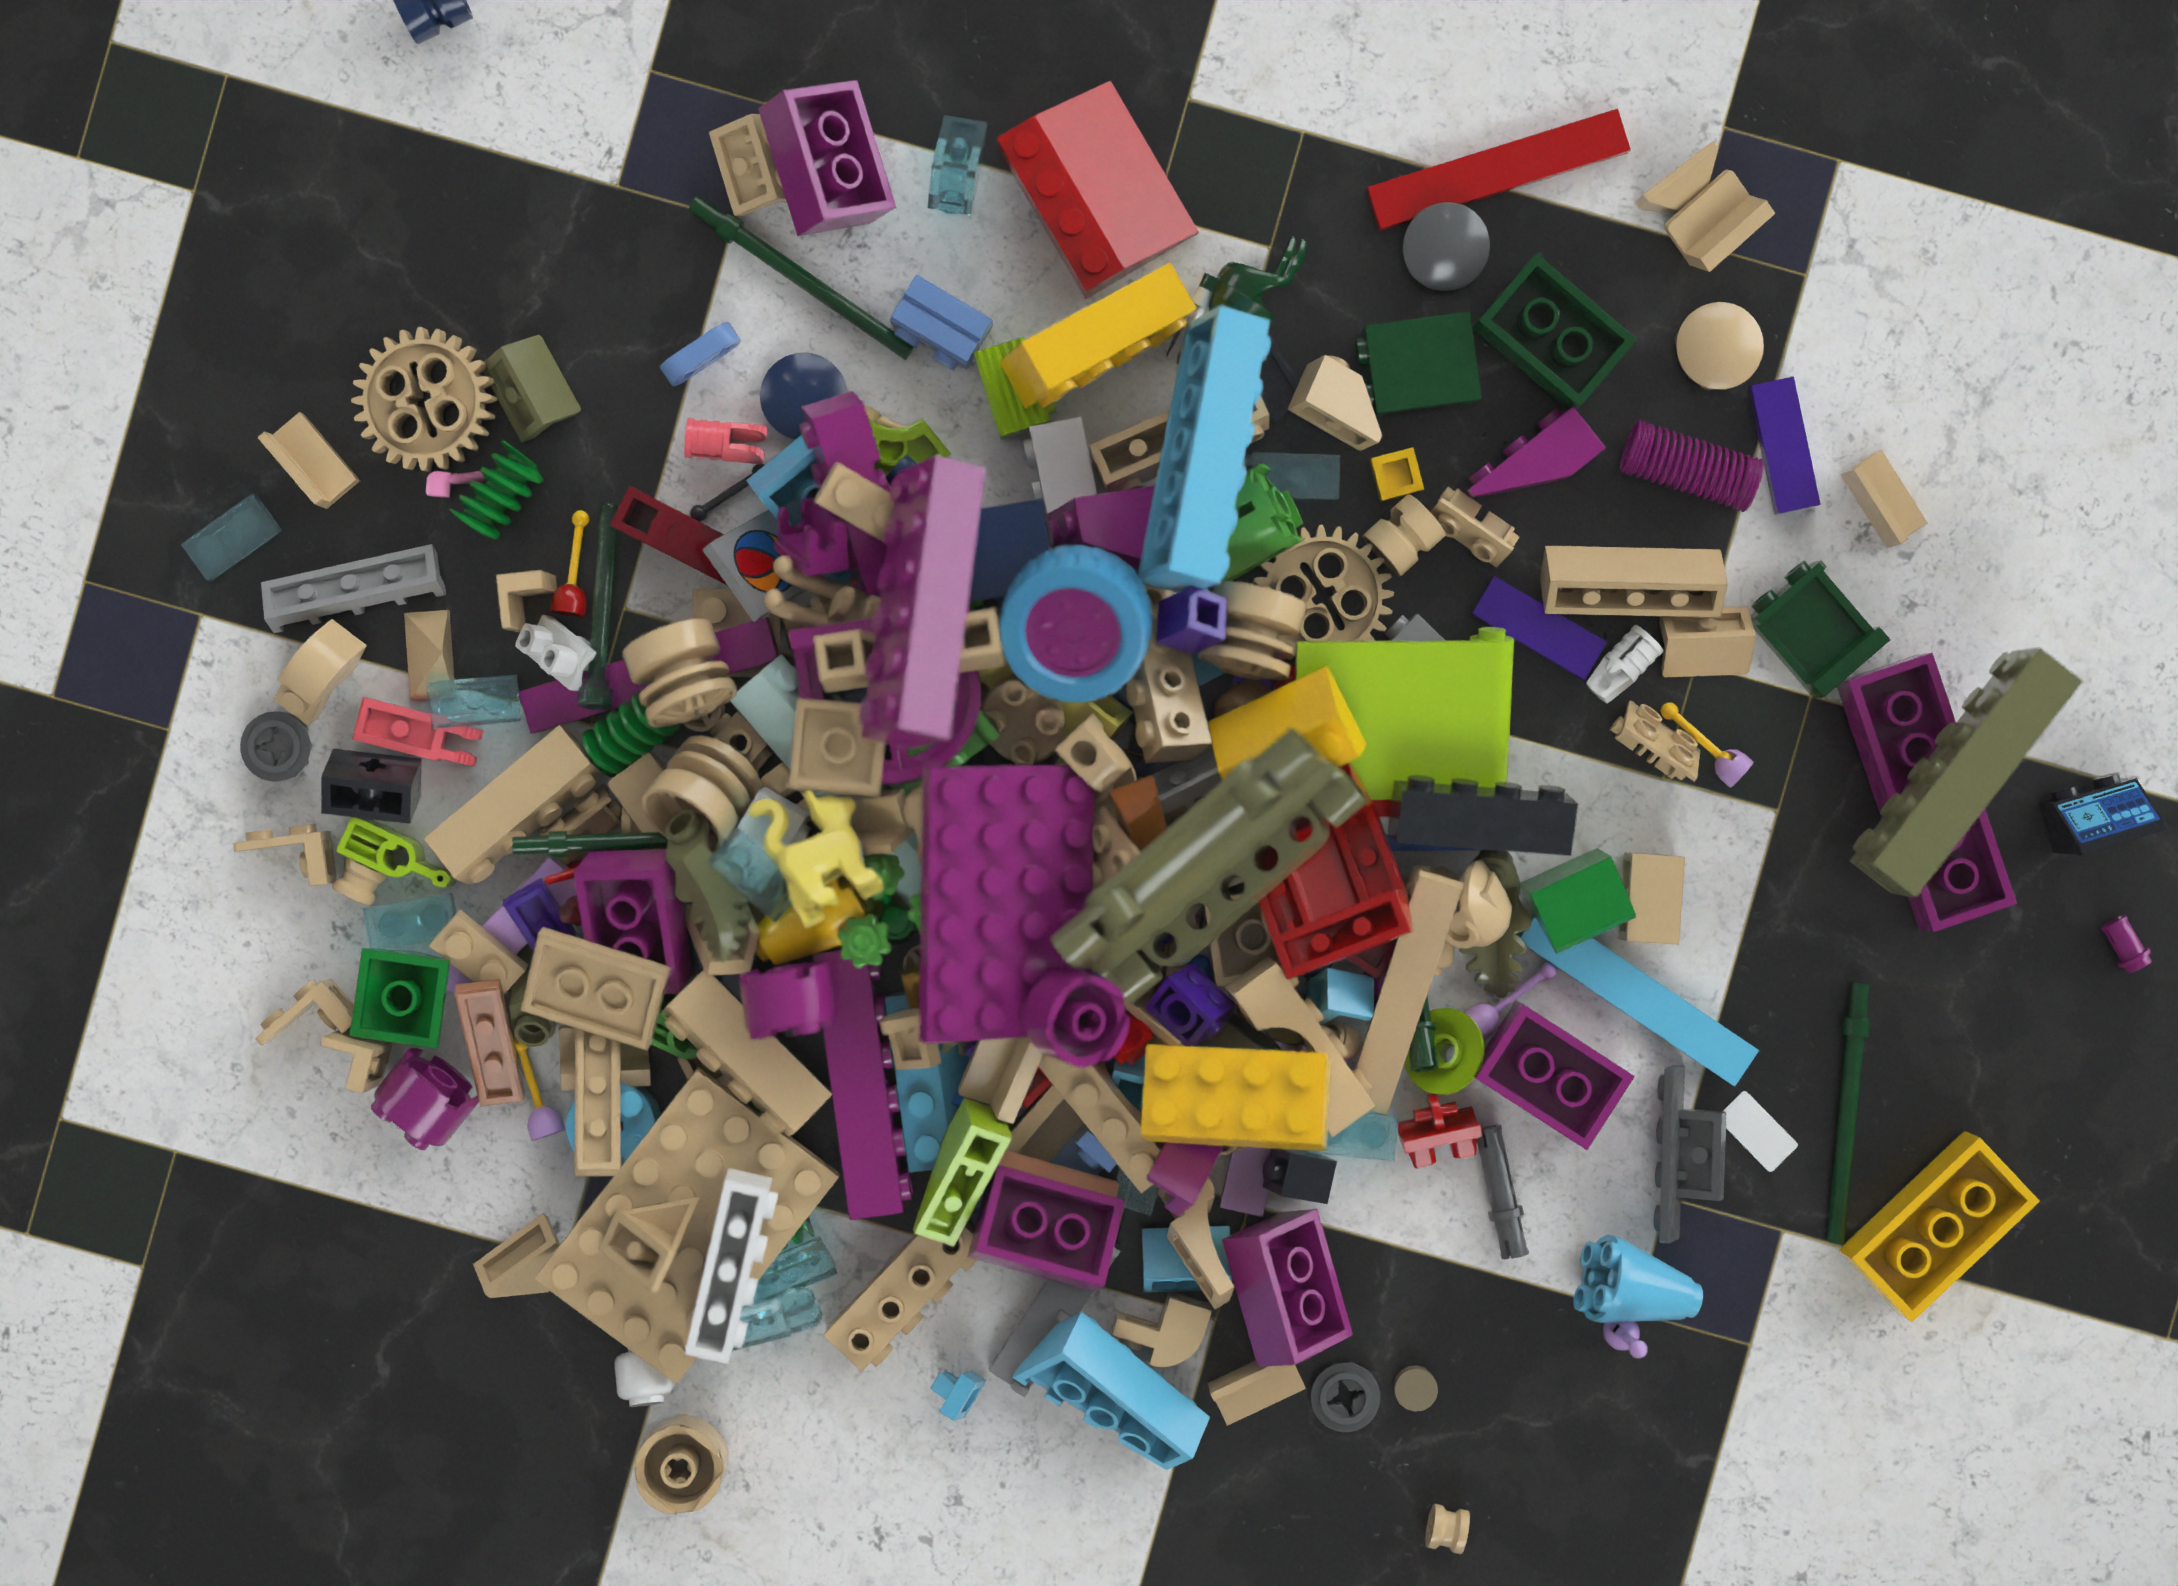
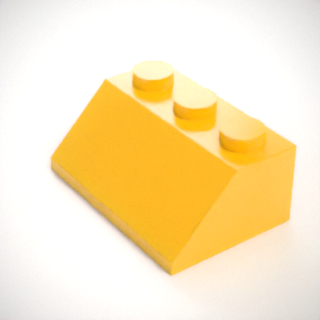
(1307, 704)

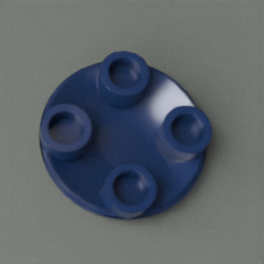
(795, 383)

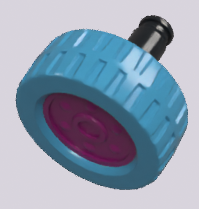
(1075, 623)

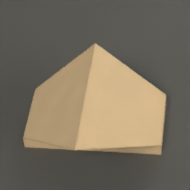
(647, 1239)

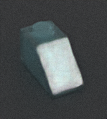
(956, 165)

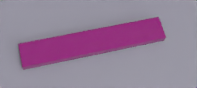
(555, 705)

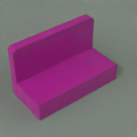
(1183, 1172)

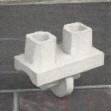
(556, 650)

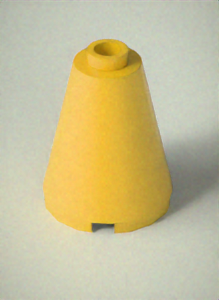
(790, 940)

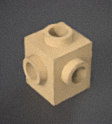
(730, 728)

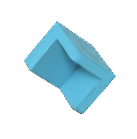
(1342, 994)

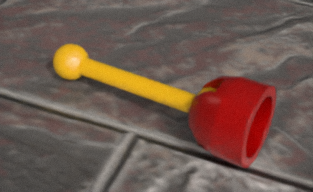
(569, 598)

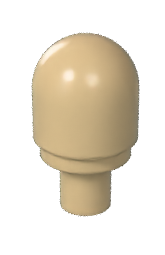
(1346, 1034)

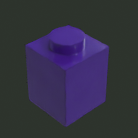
(1191, 620)

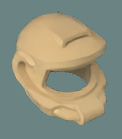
(1482, 908)

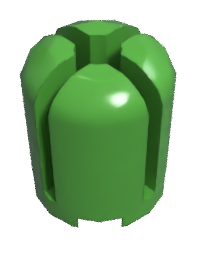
(1263, 525)

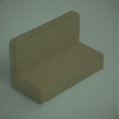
(530, 386)

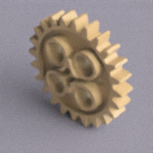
(388, 412)
(1356, 575)

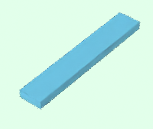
(1648, 1003)

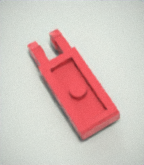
(409, 732)

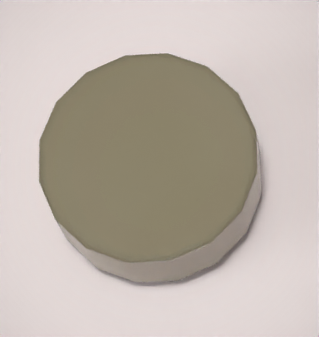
(1415, 1388)

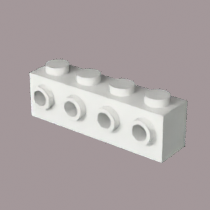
(728, 1266)

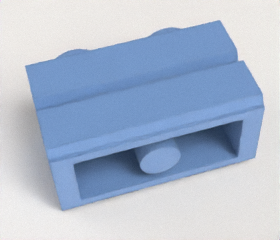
(941, 323)

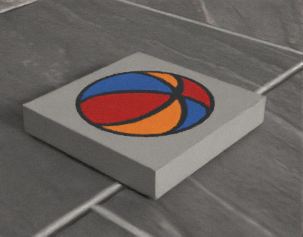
(747, 563)

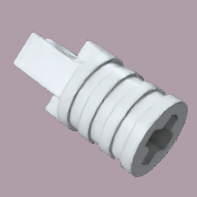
(1624, 664)

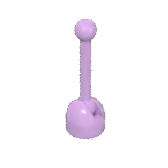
(1488, 1016)
(1625, 1338)

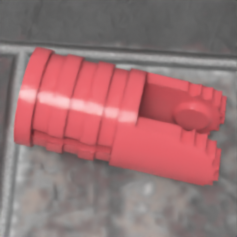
(715, 439)

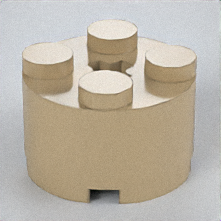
(694, 1485)

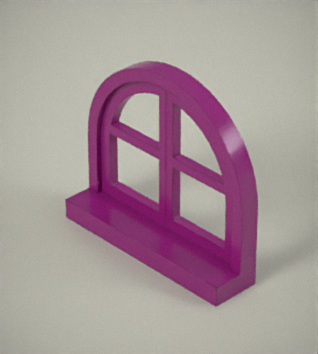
(901, 768)

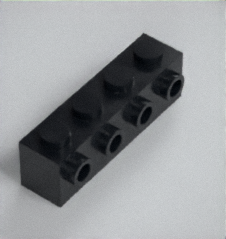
(1482, 816)

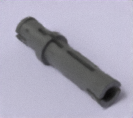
(1501, 1192)

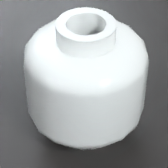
(640, 1381)

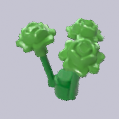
(866, 939)

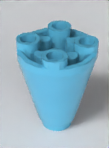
(1632, 1285)

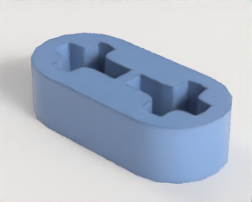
(700, 354)

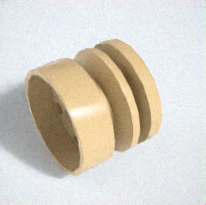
(1252, 630)
(679, 672)
(707, 780)

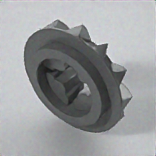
(262, 731)
(1363, 1405)

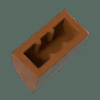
(1139, 811)

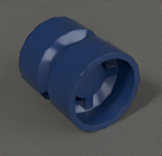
(426, 16)

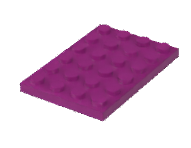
(998, 879)

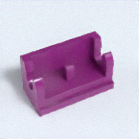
(815, 543)

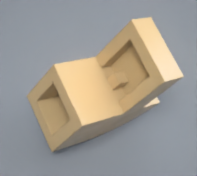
(317, 670)
(1173, 1337)

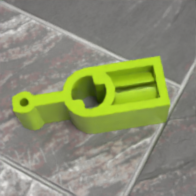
(381, 857)

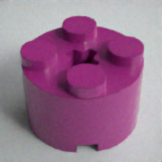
(788, 999)
(1075, 1017)
(424, 1099)

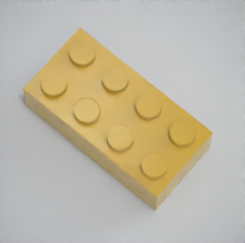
(1099, 338)
(1236, 1097)
(1939, 1225)

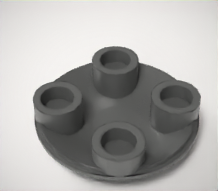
(1446, 246)

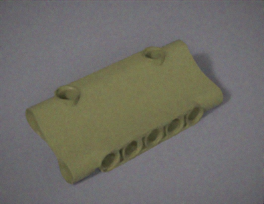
(1200, 856)

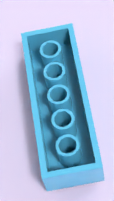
(1204, 450)

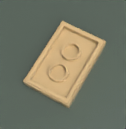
(595, 988)

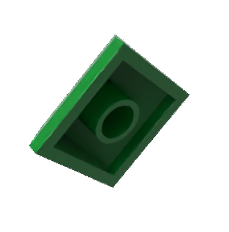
(1578, 899)
(400, 997)

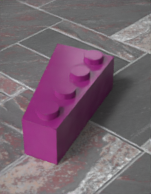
(842, 434)

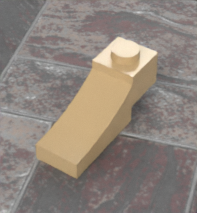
(1194, 1245)

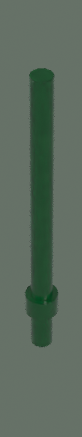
(731, 229)
(560, 844)
(1855, 1028)

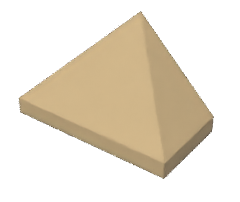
(1682, 184)
(428, 650)
(516, 1261)

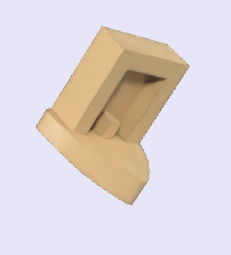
(903, 1034)

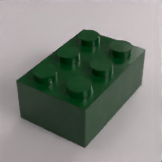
(1554, 333)

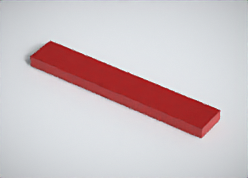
(1500, 168)

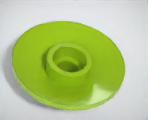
(1457, 1031)

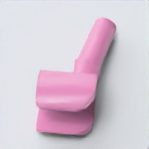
(439, 482)

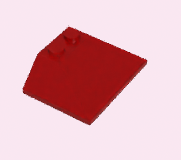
(1340, 897)

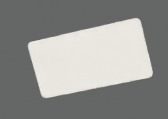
(1758, 1131)

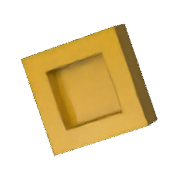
(1396, 474)

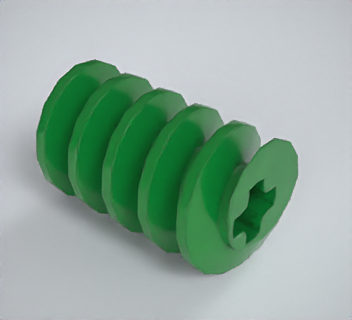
(498, 491)
(623, 737)

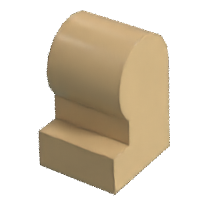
(1093, 754)

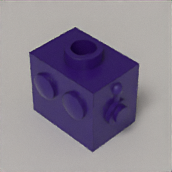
(1190, 1006)

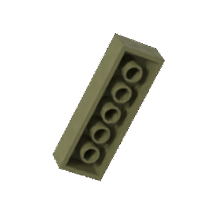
(1964, 770)

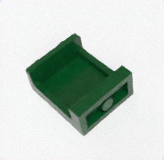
(1420, 363)
(1815, 629)

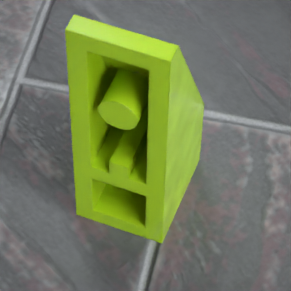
(961, 1171)

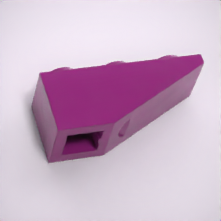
(1548, 457)

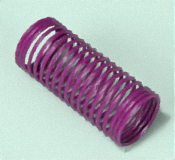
(1640, 457)

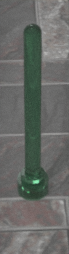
(595, 690)

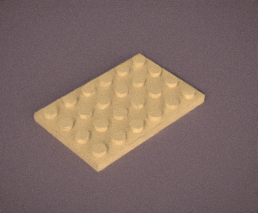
(676, 1160)

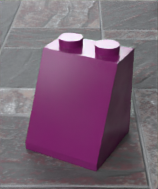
(1104, 521)

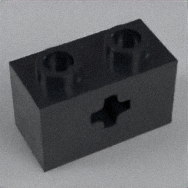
(371, 786)

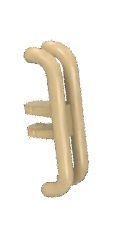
(846, 605)

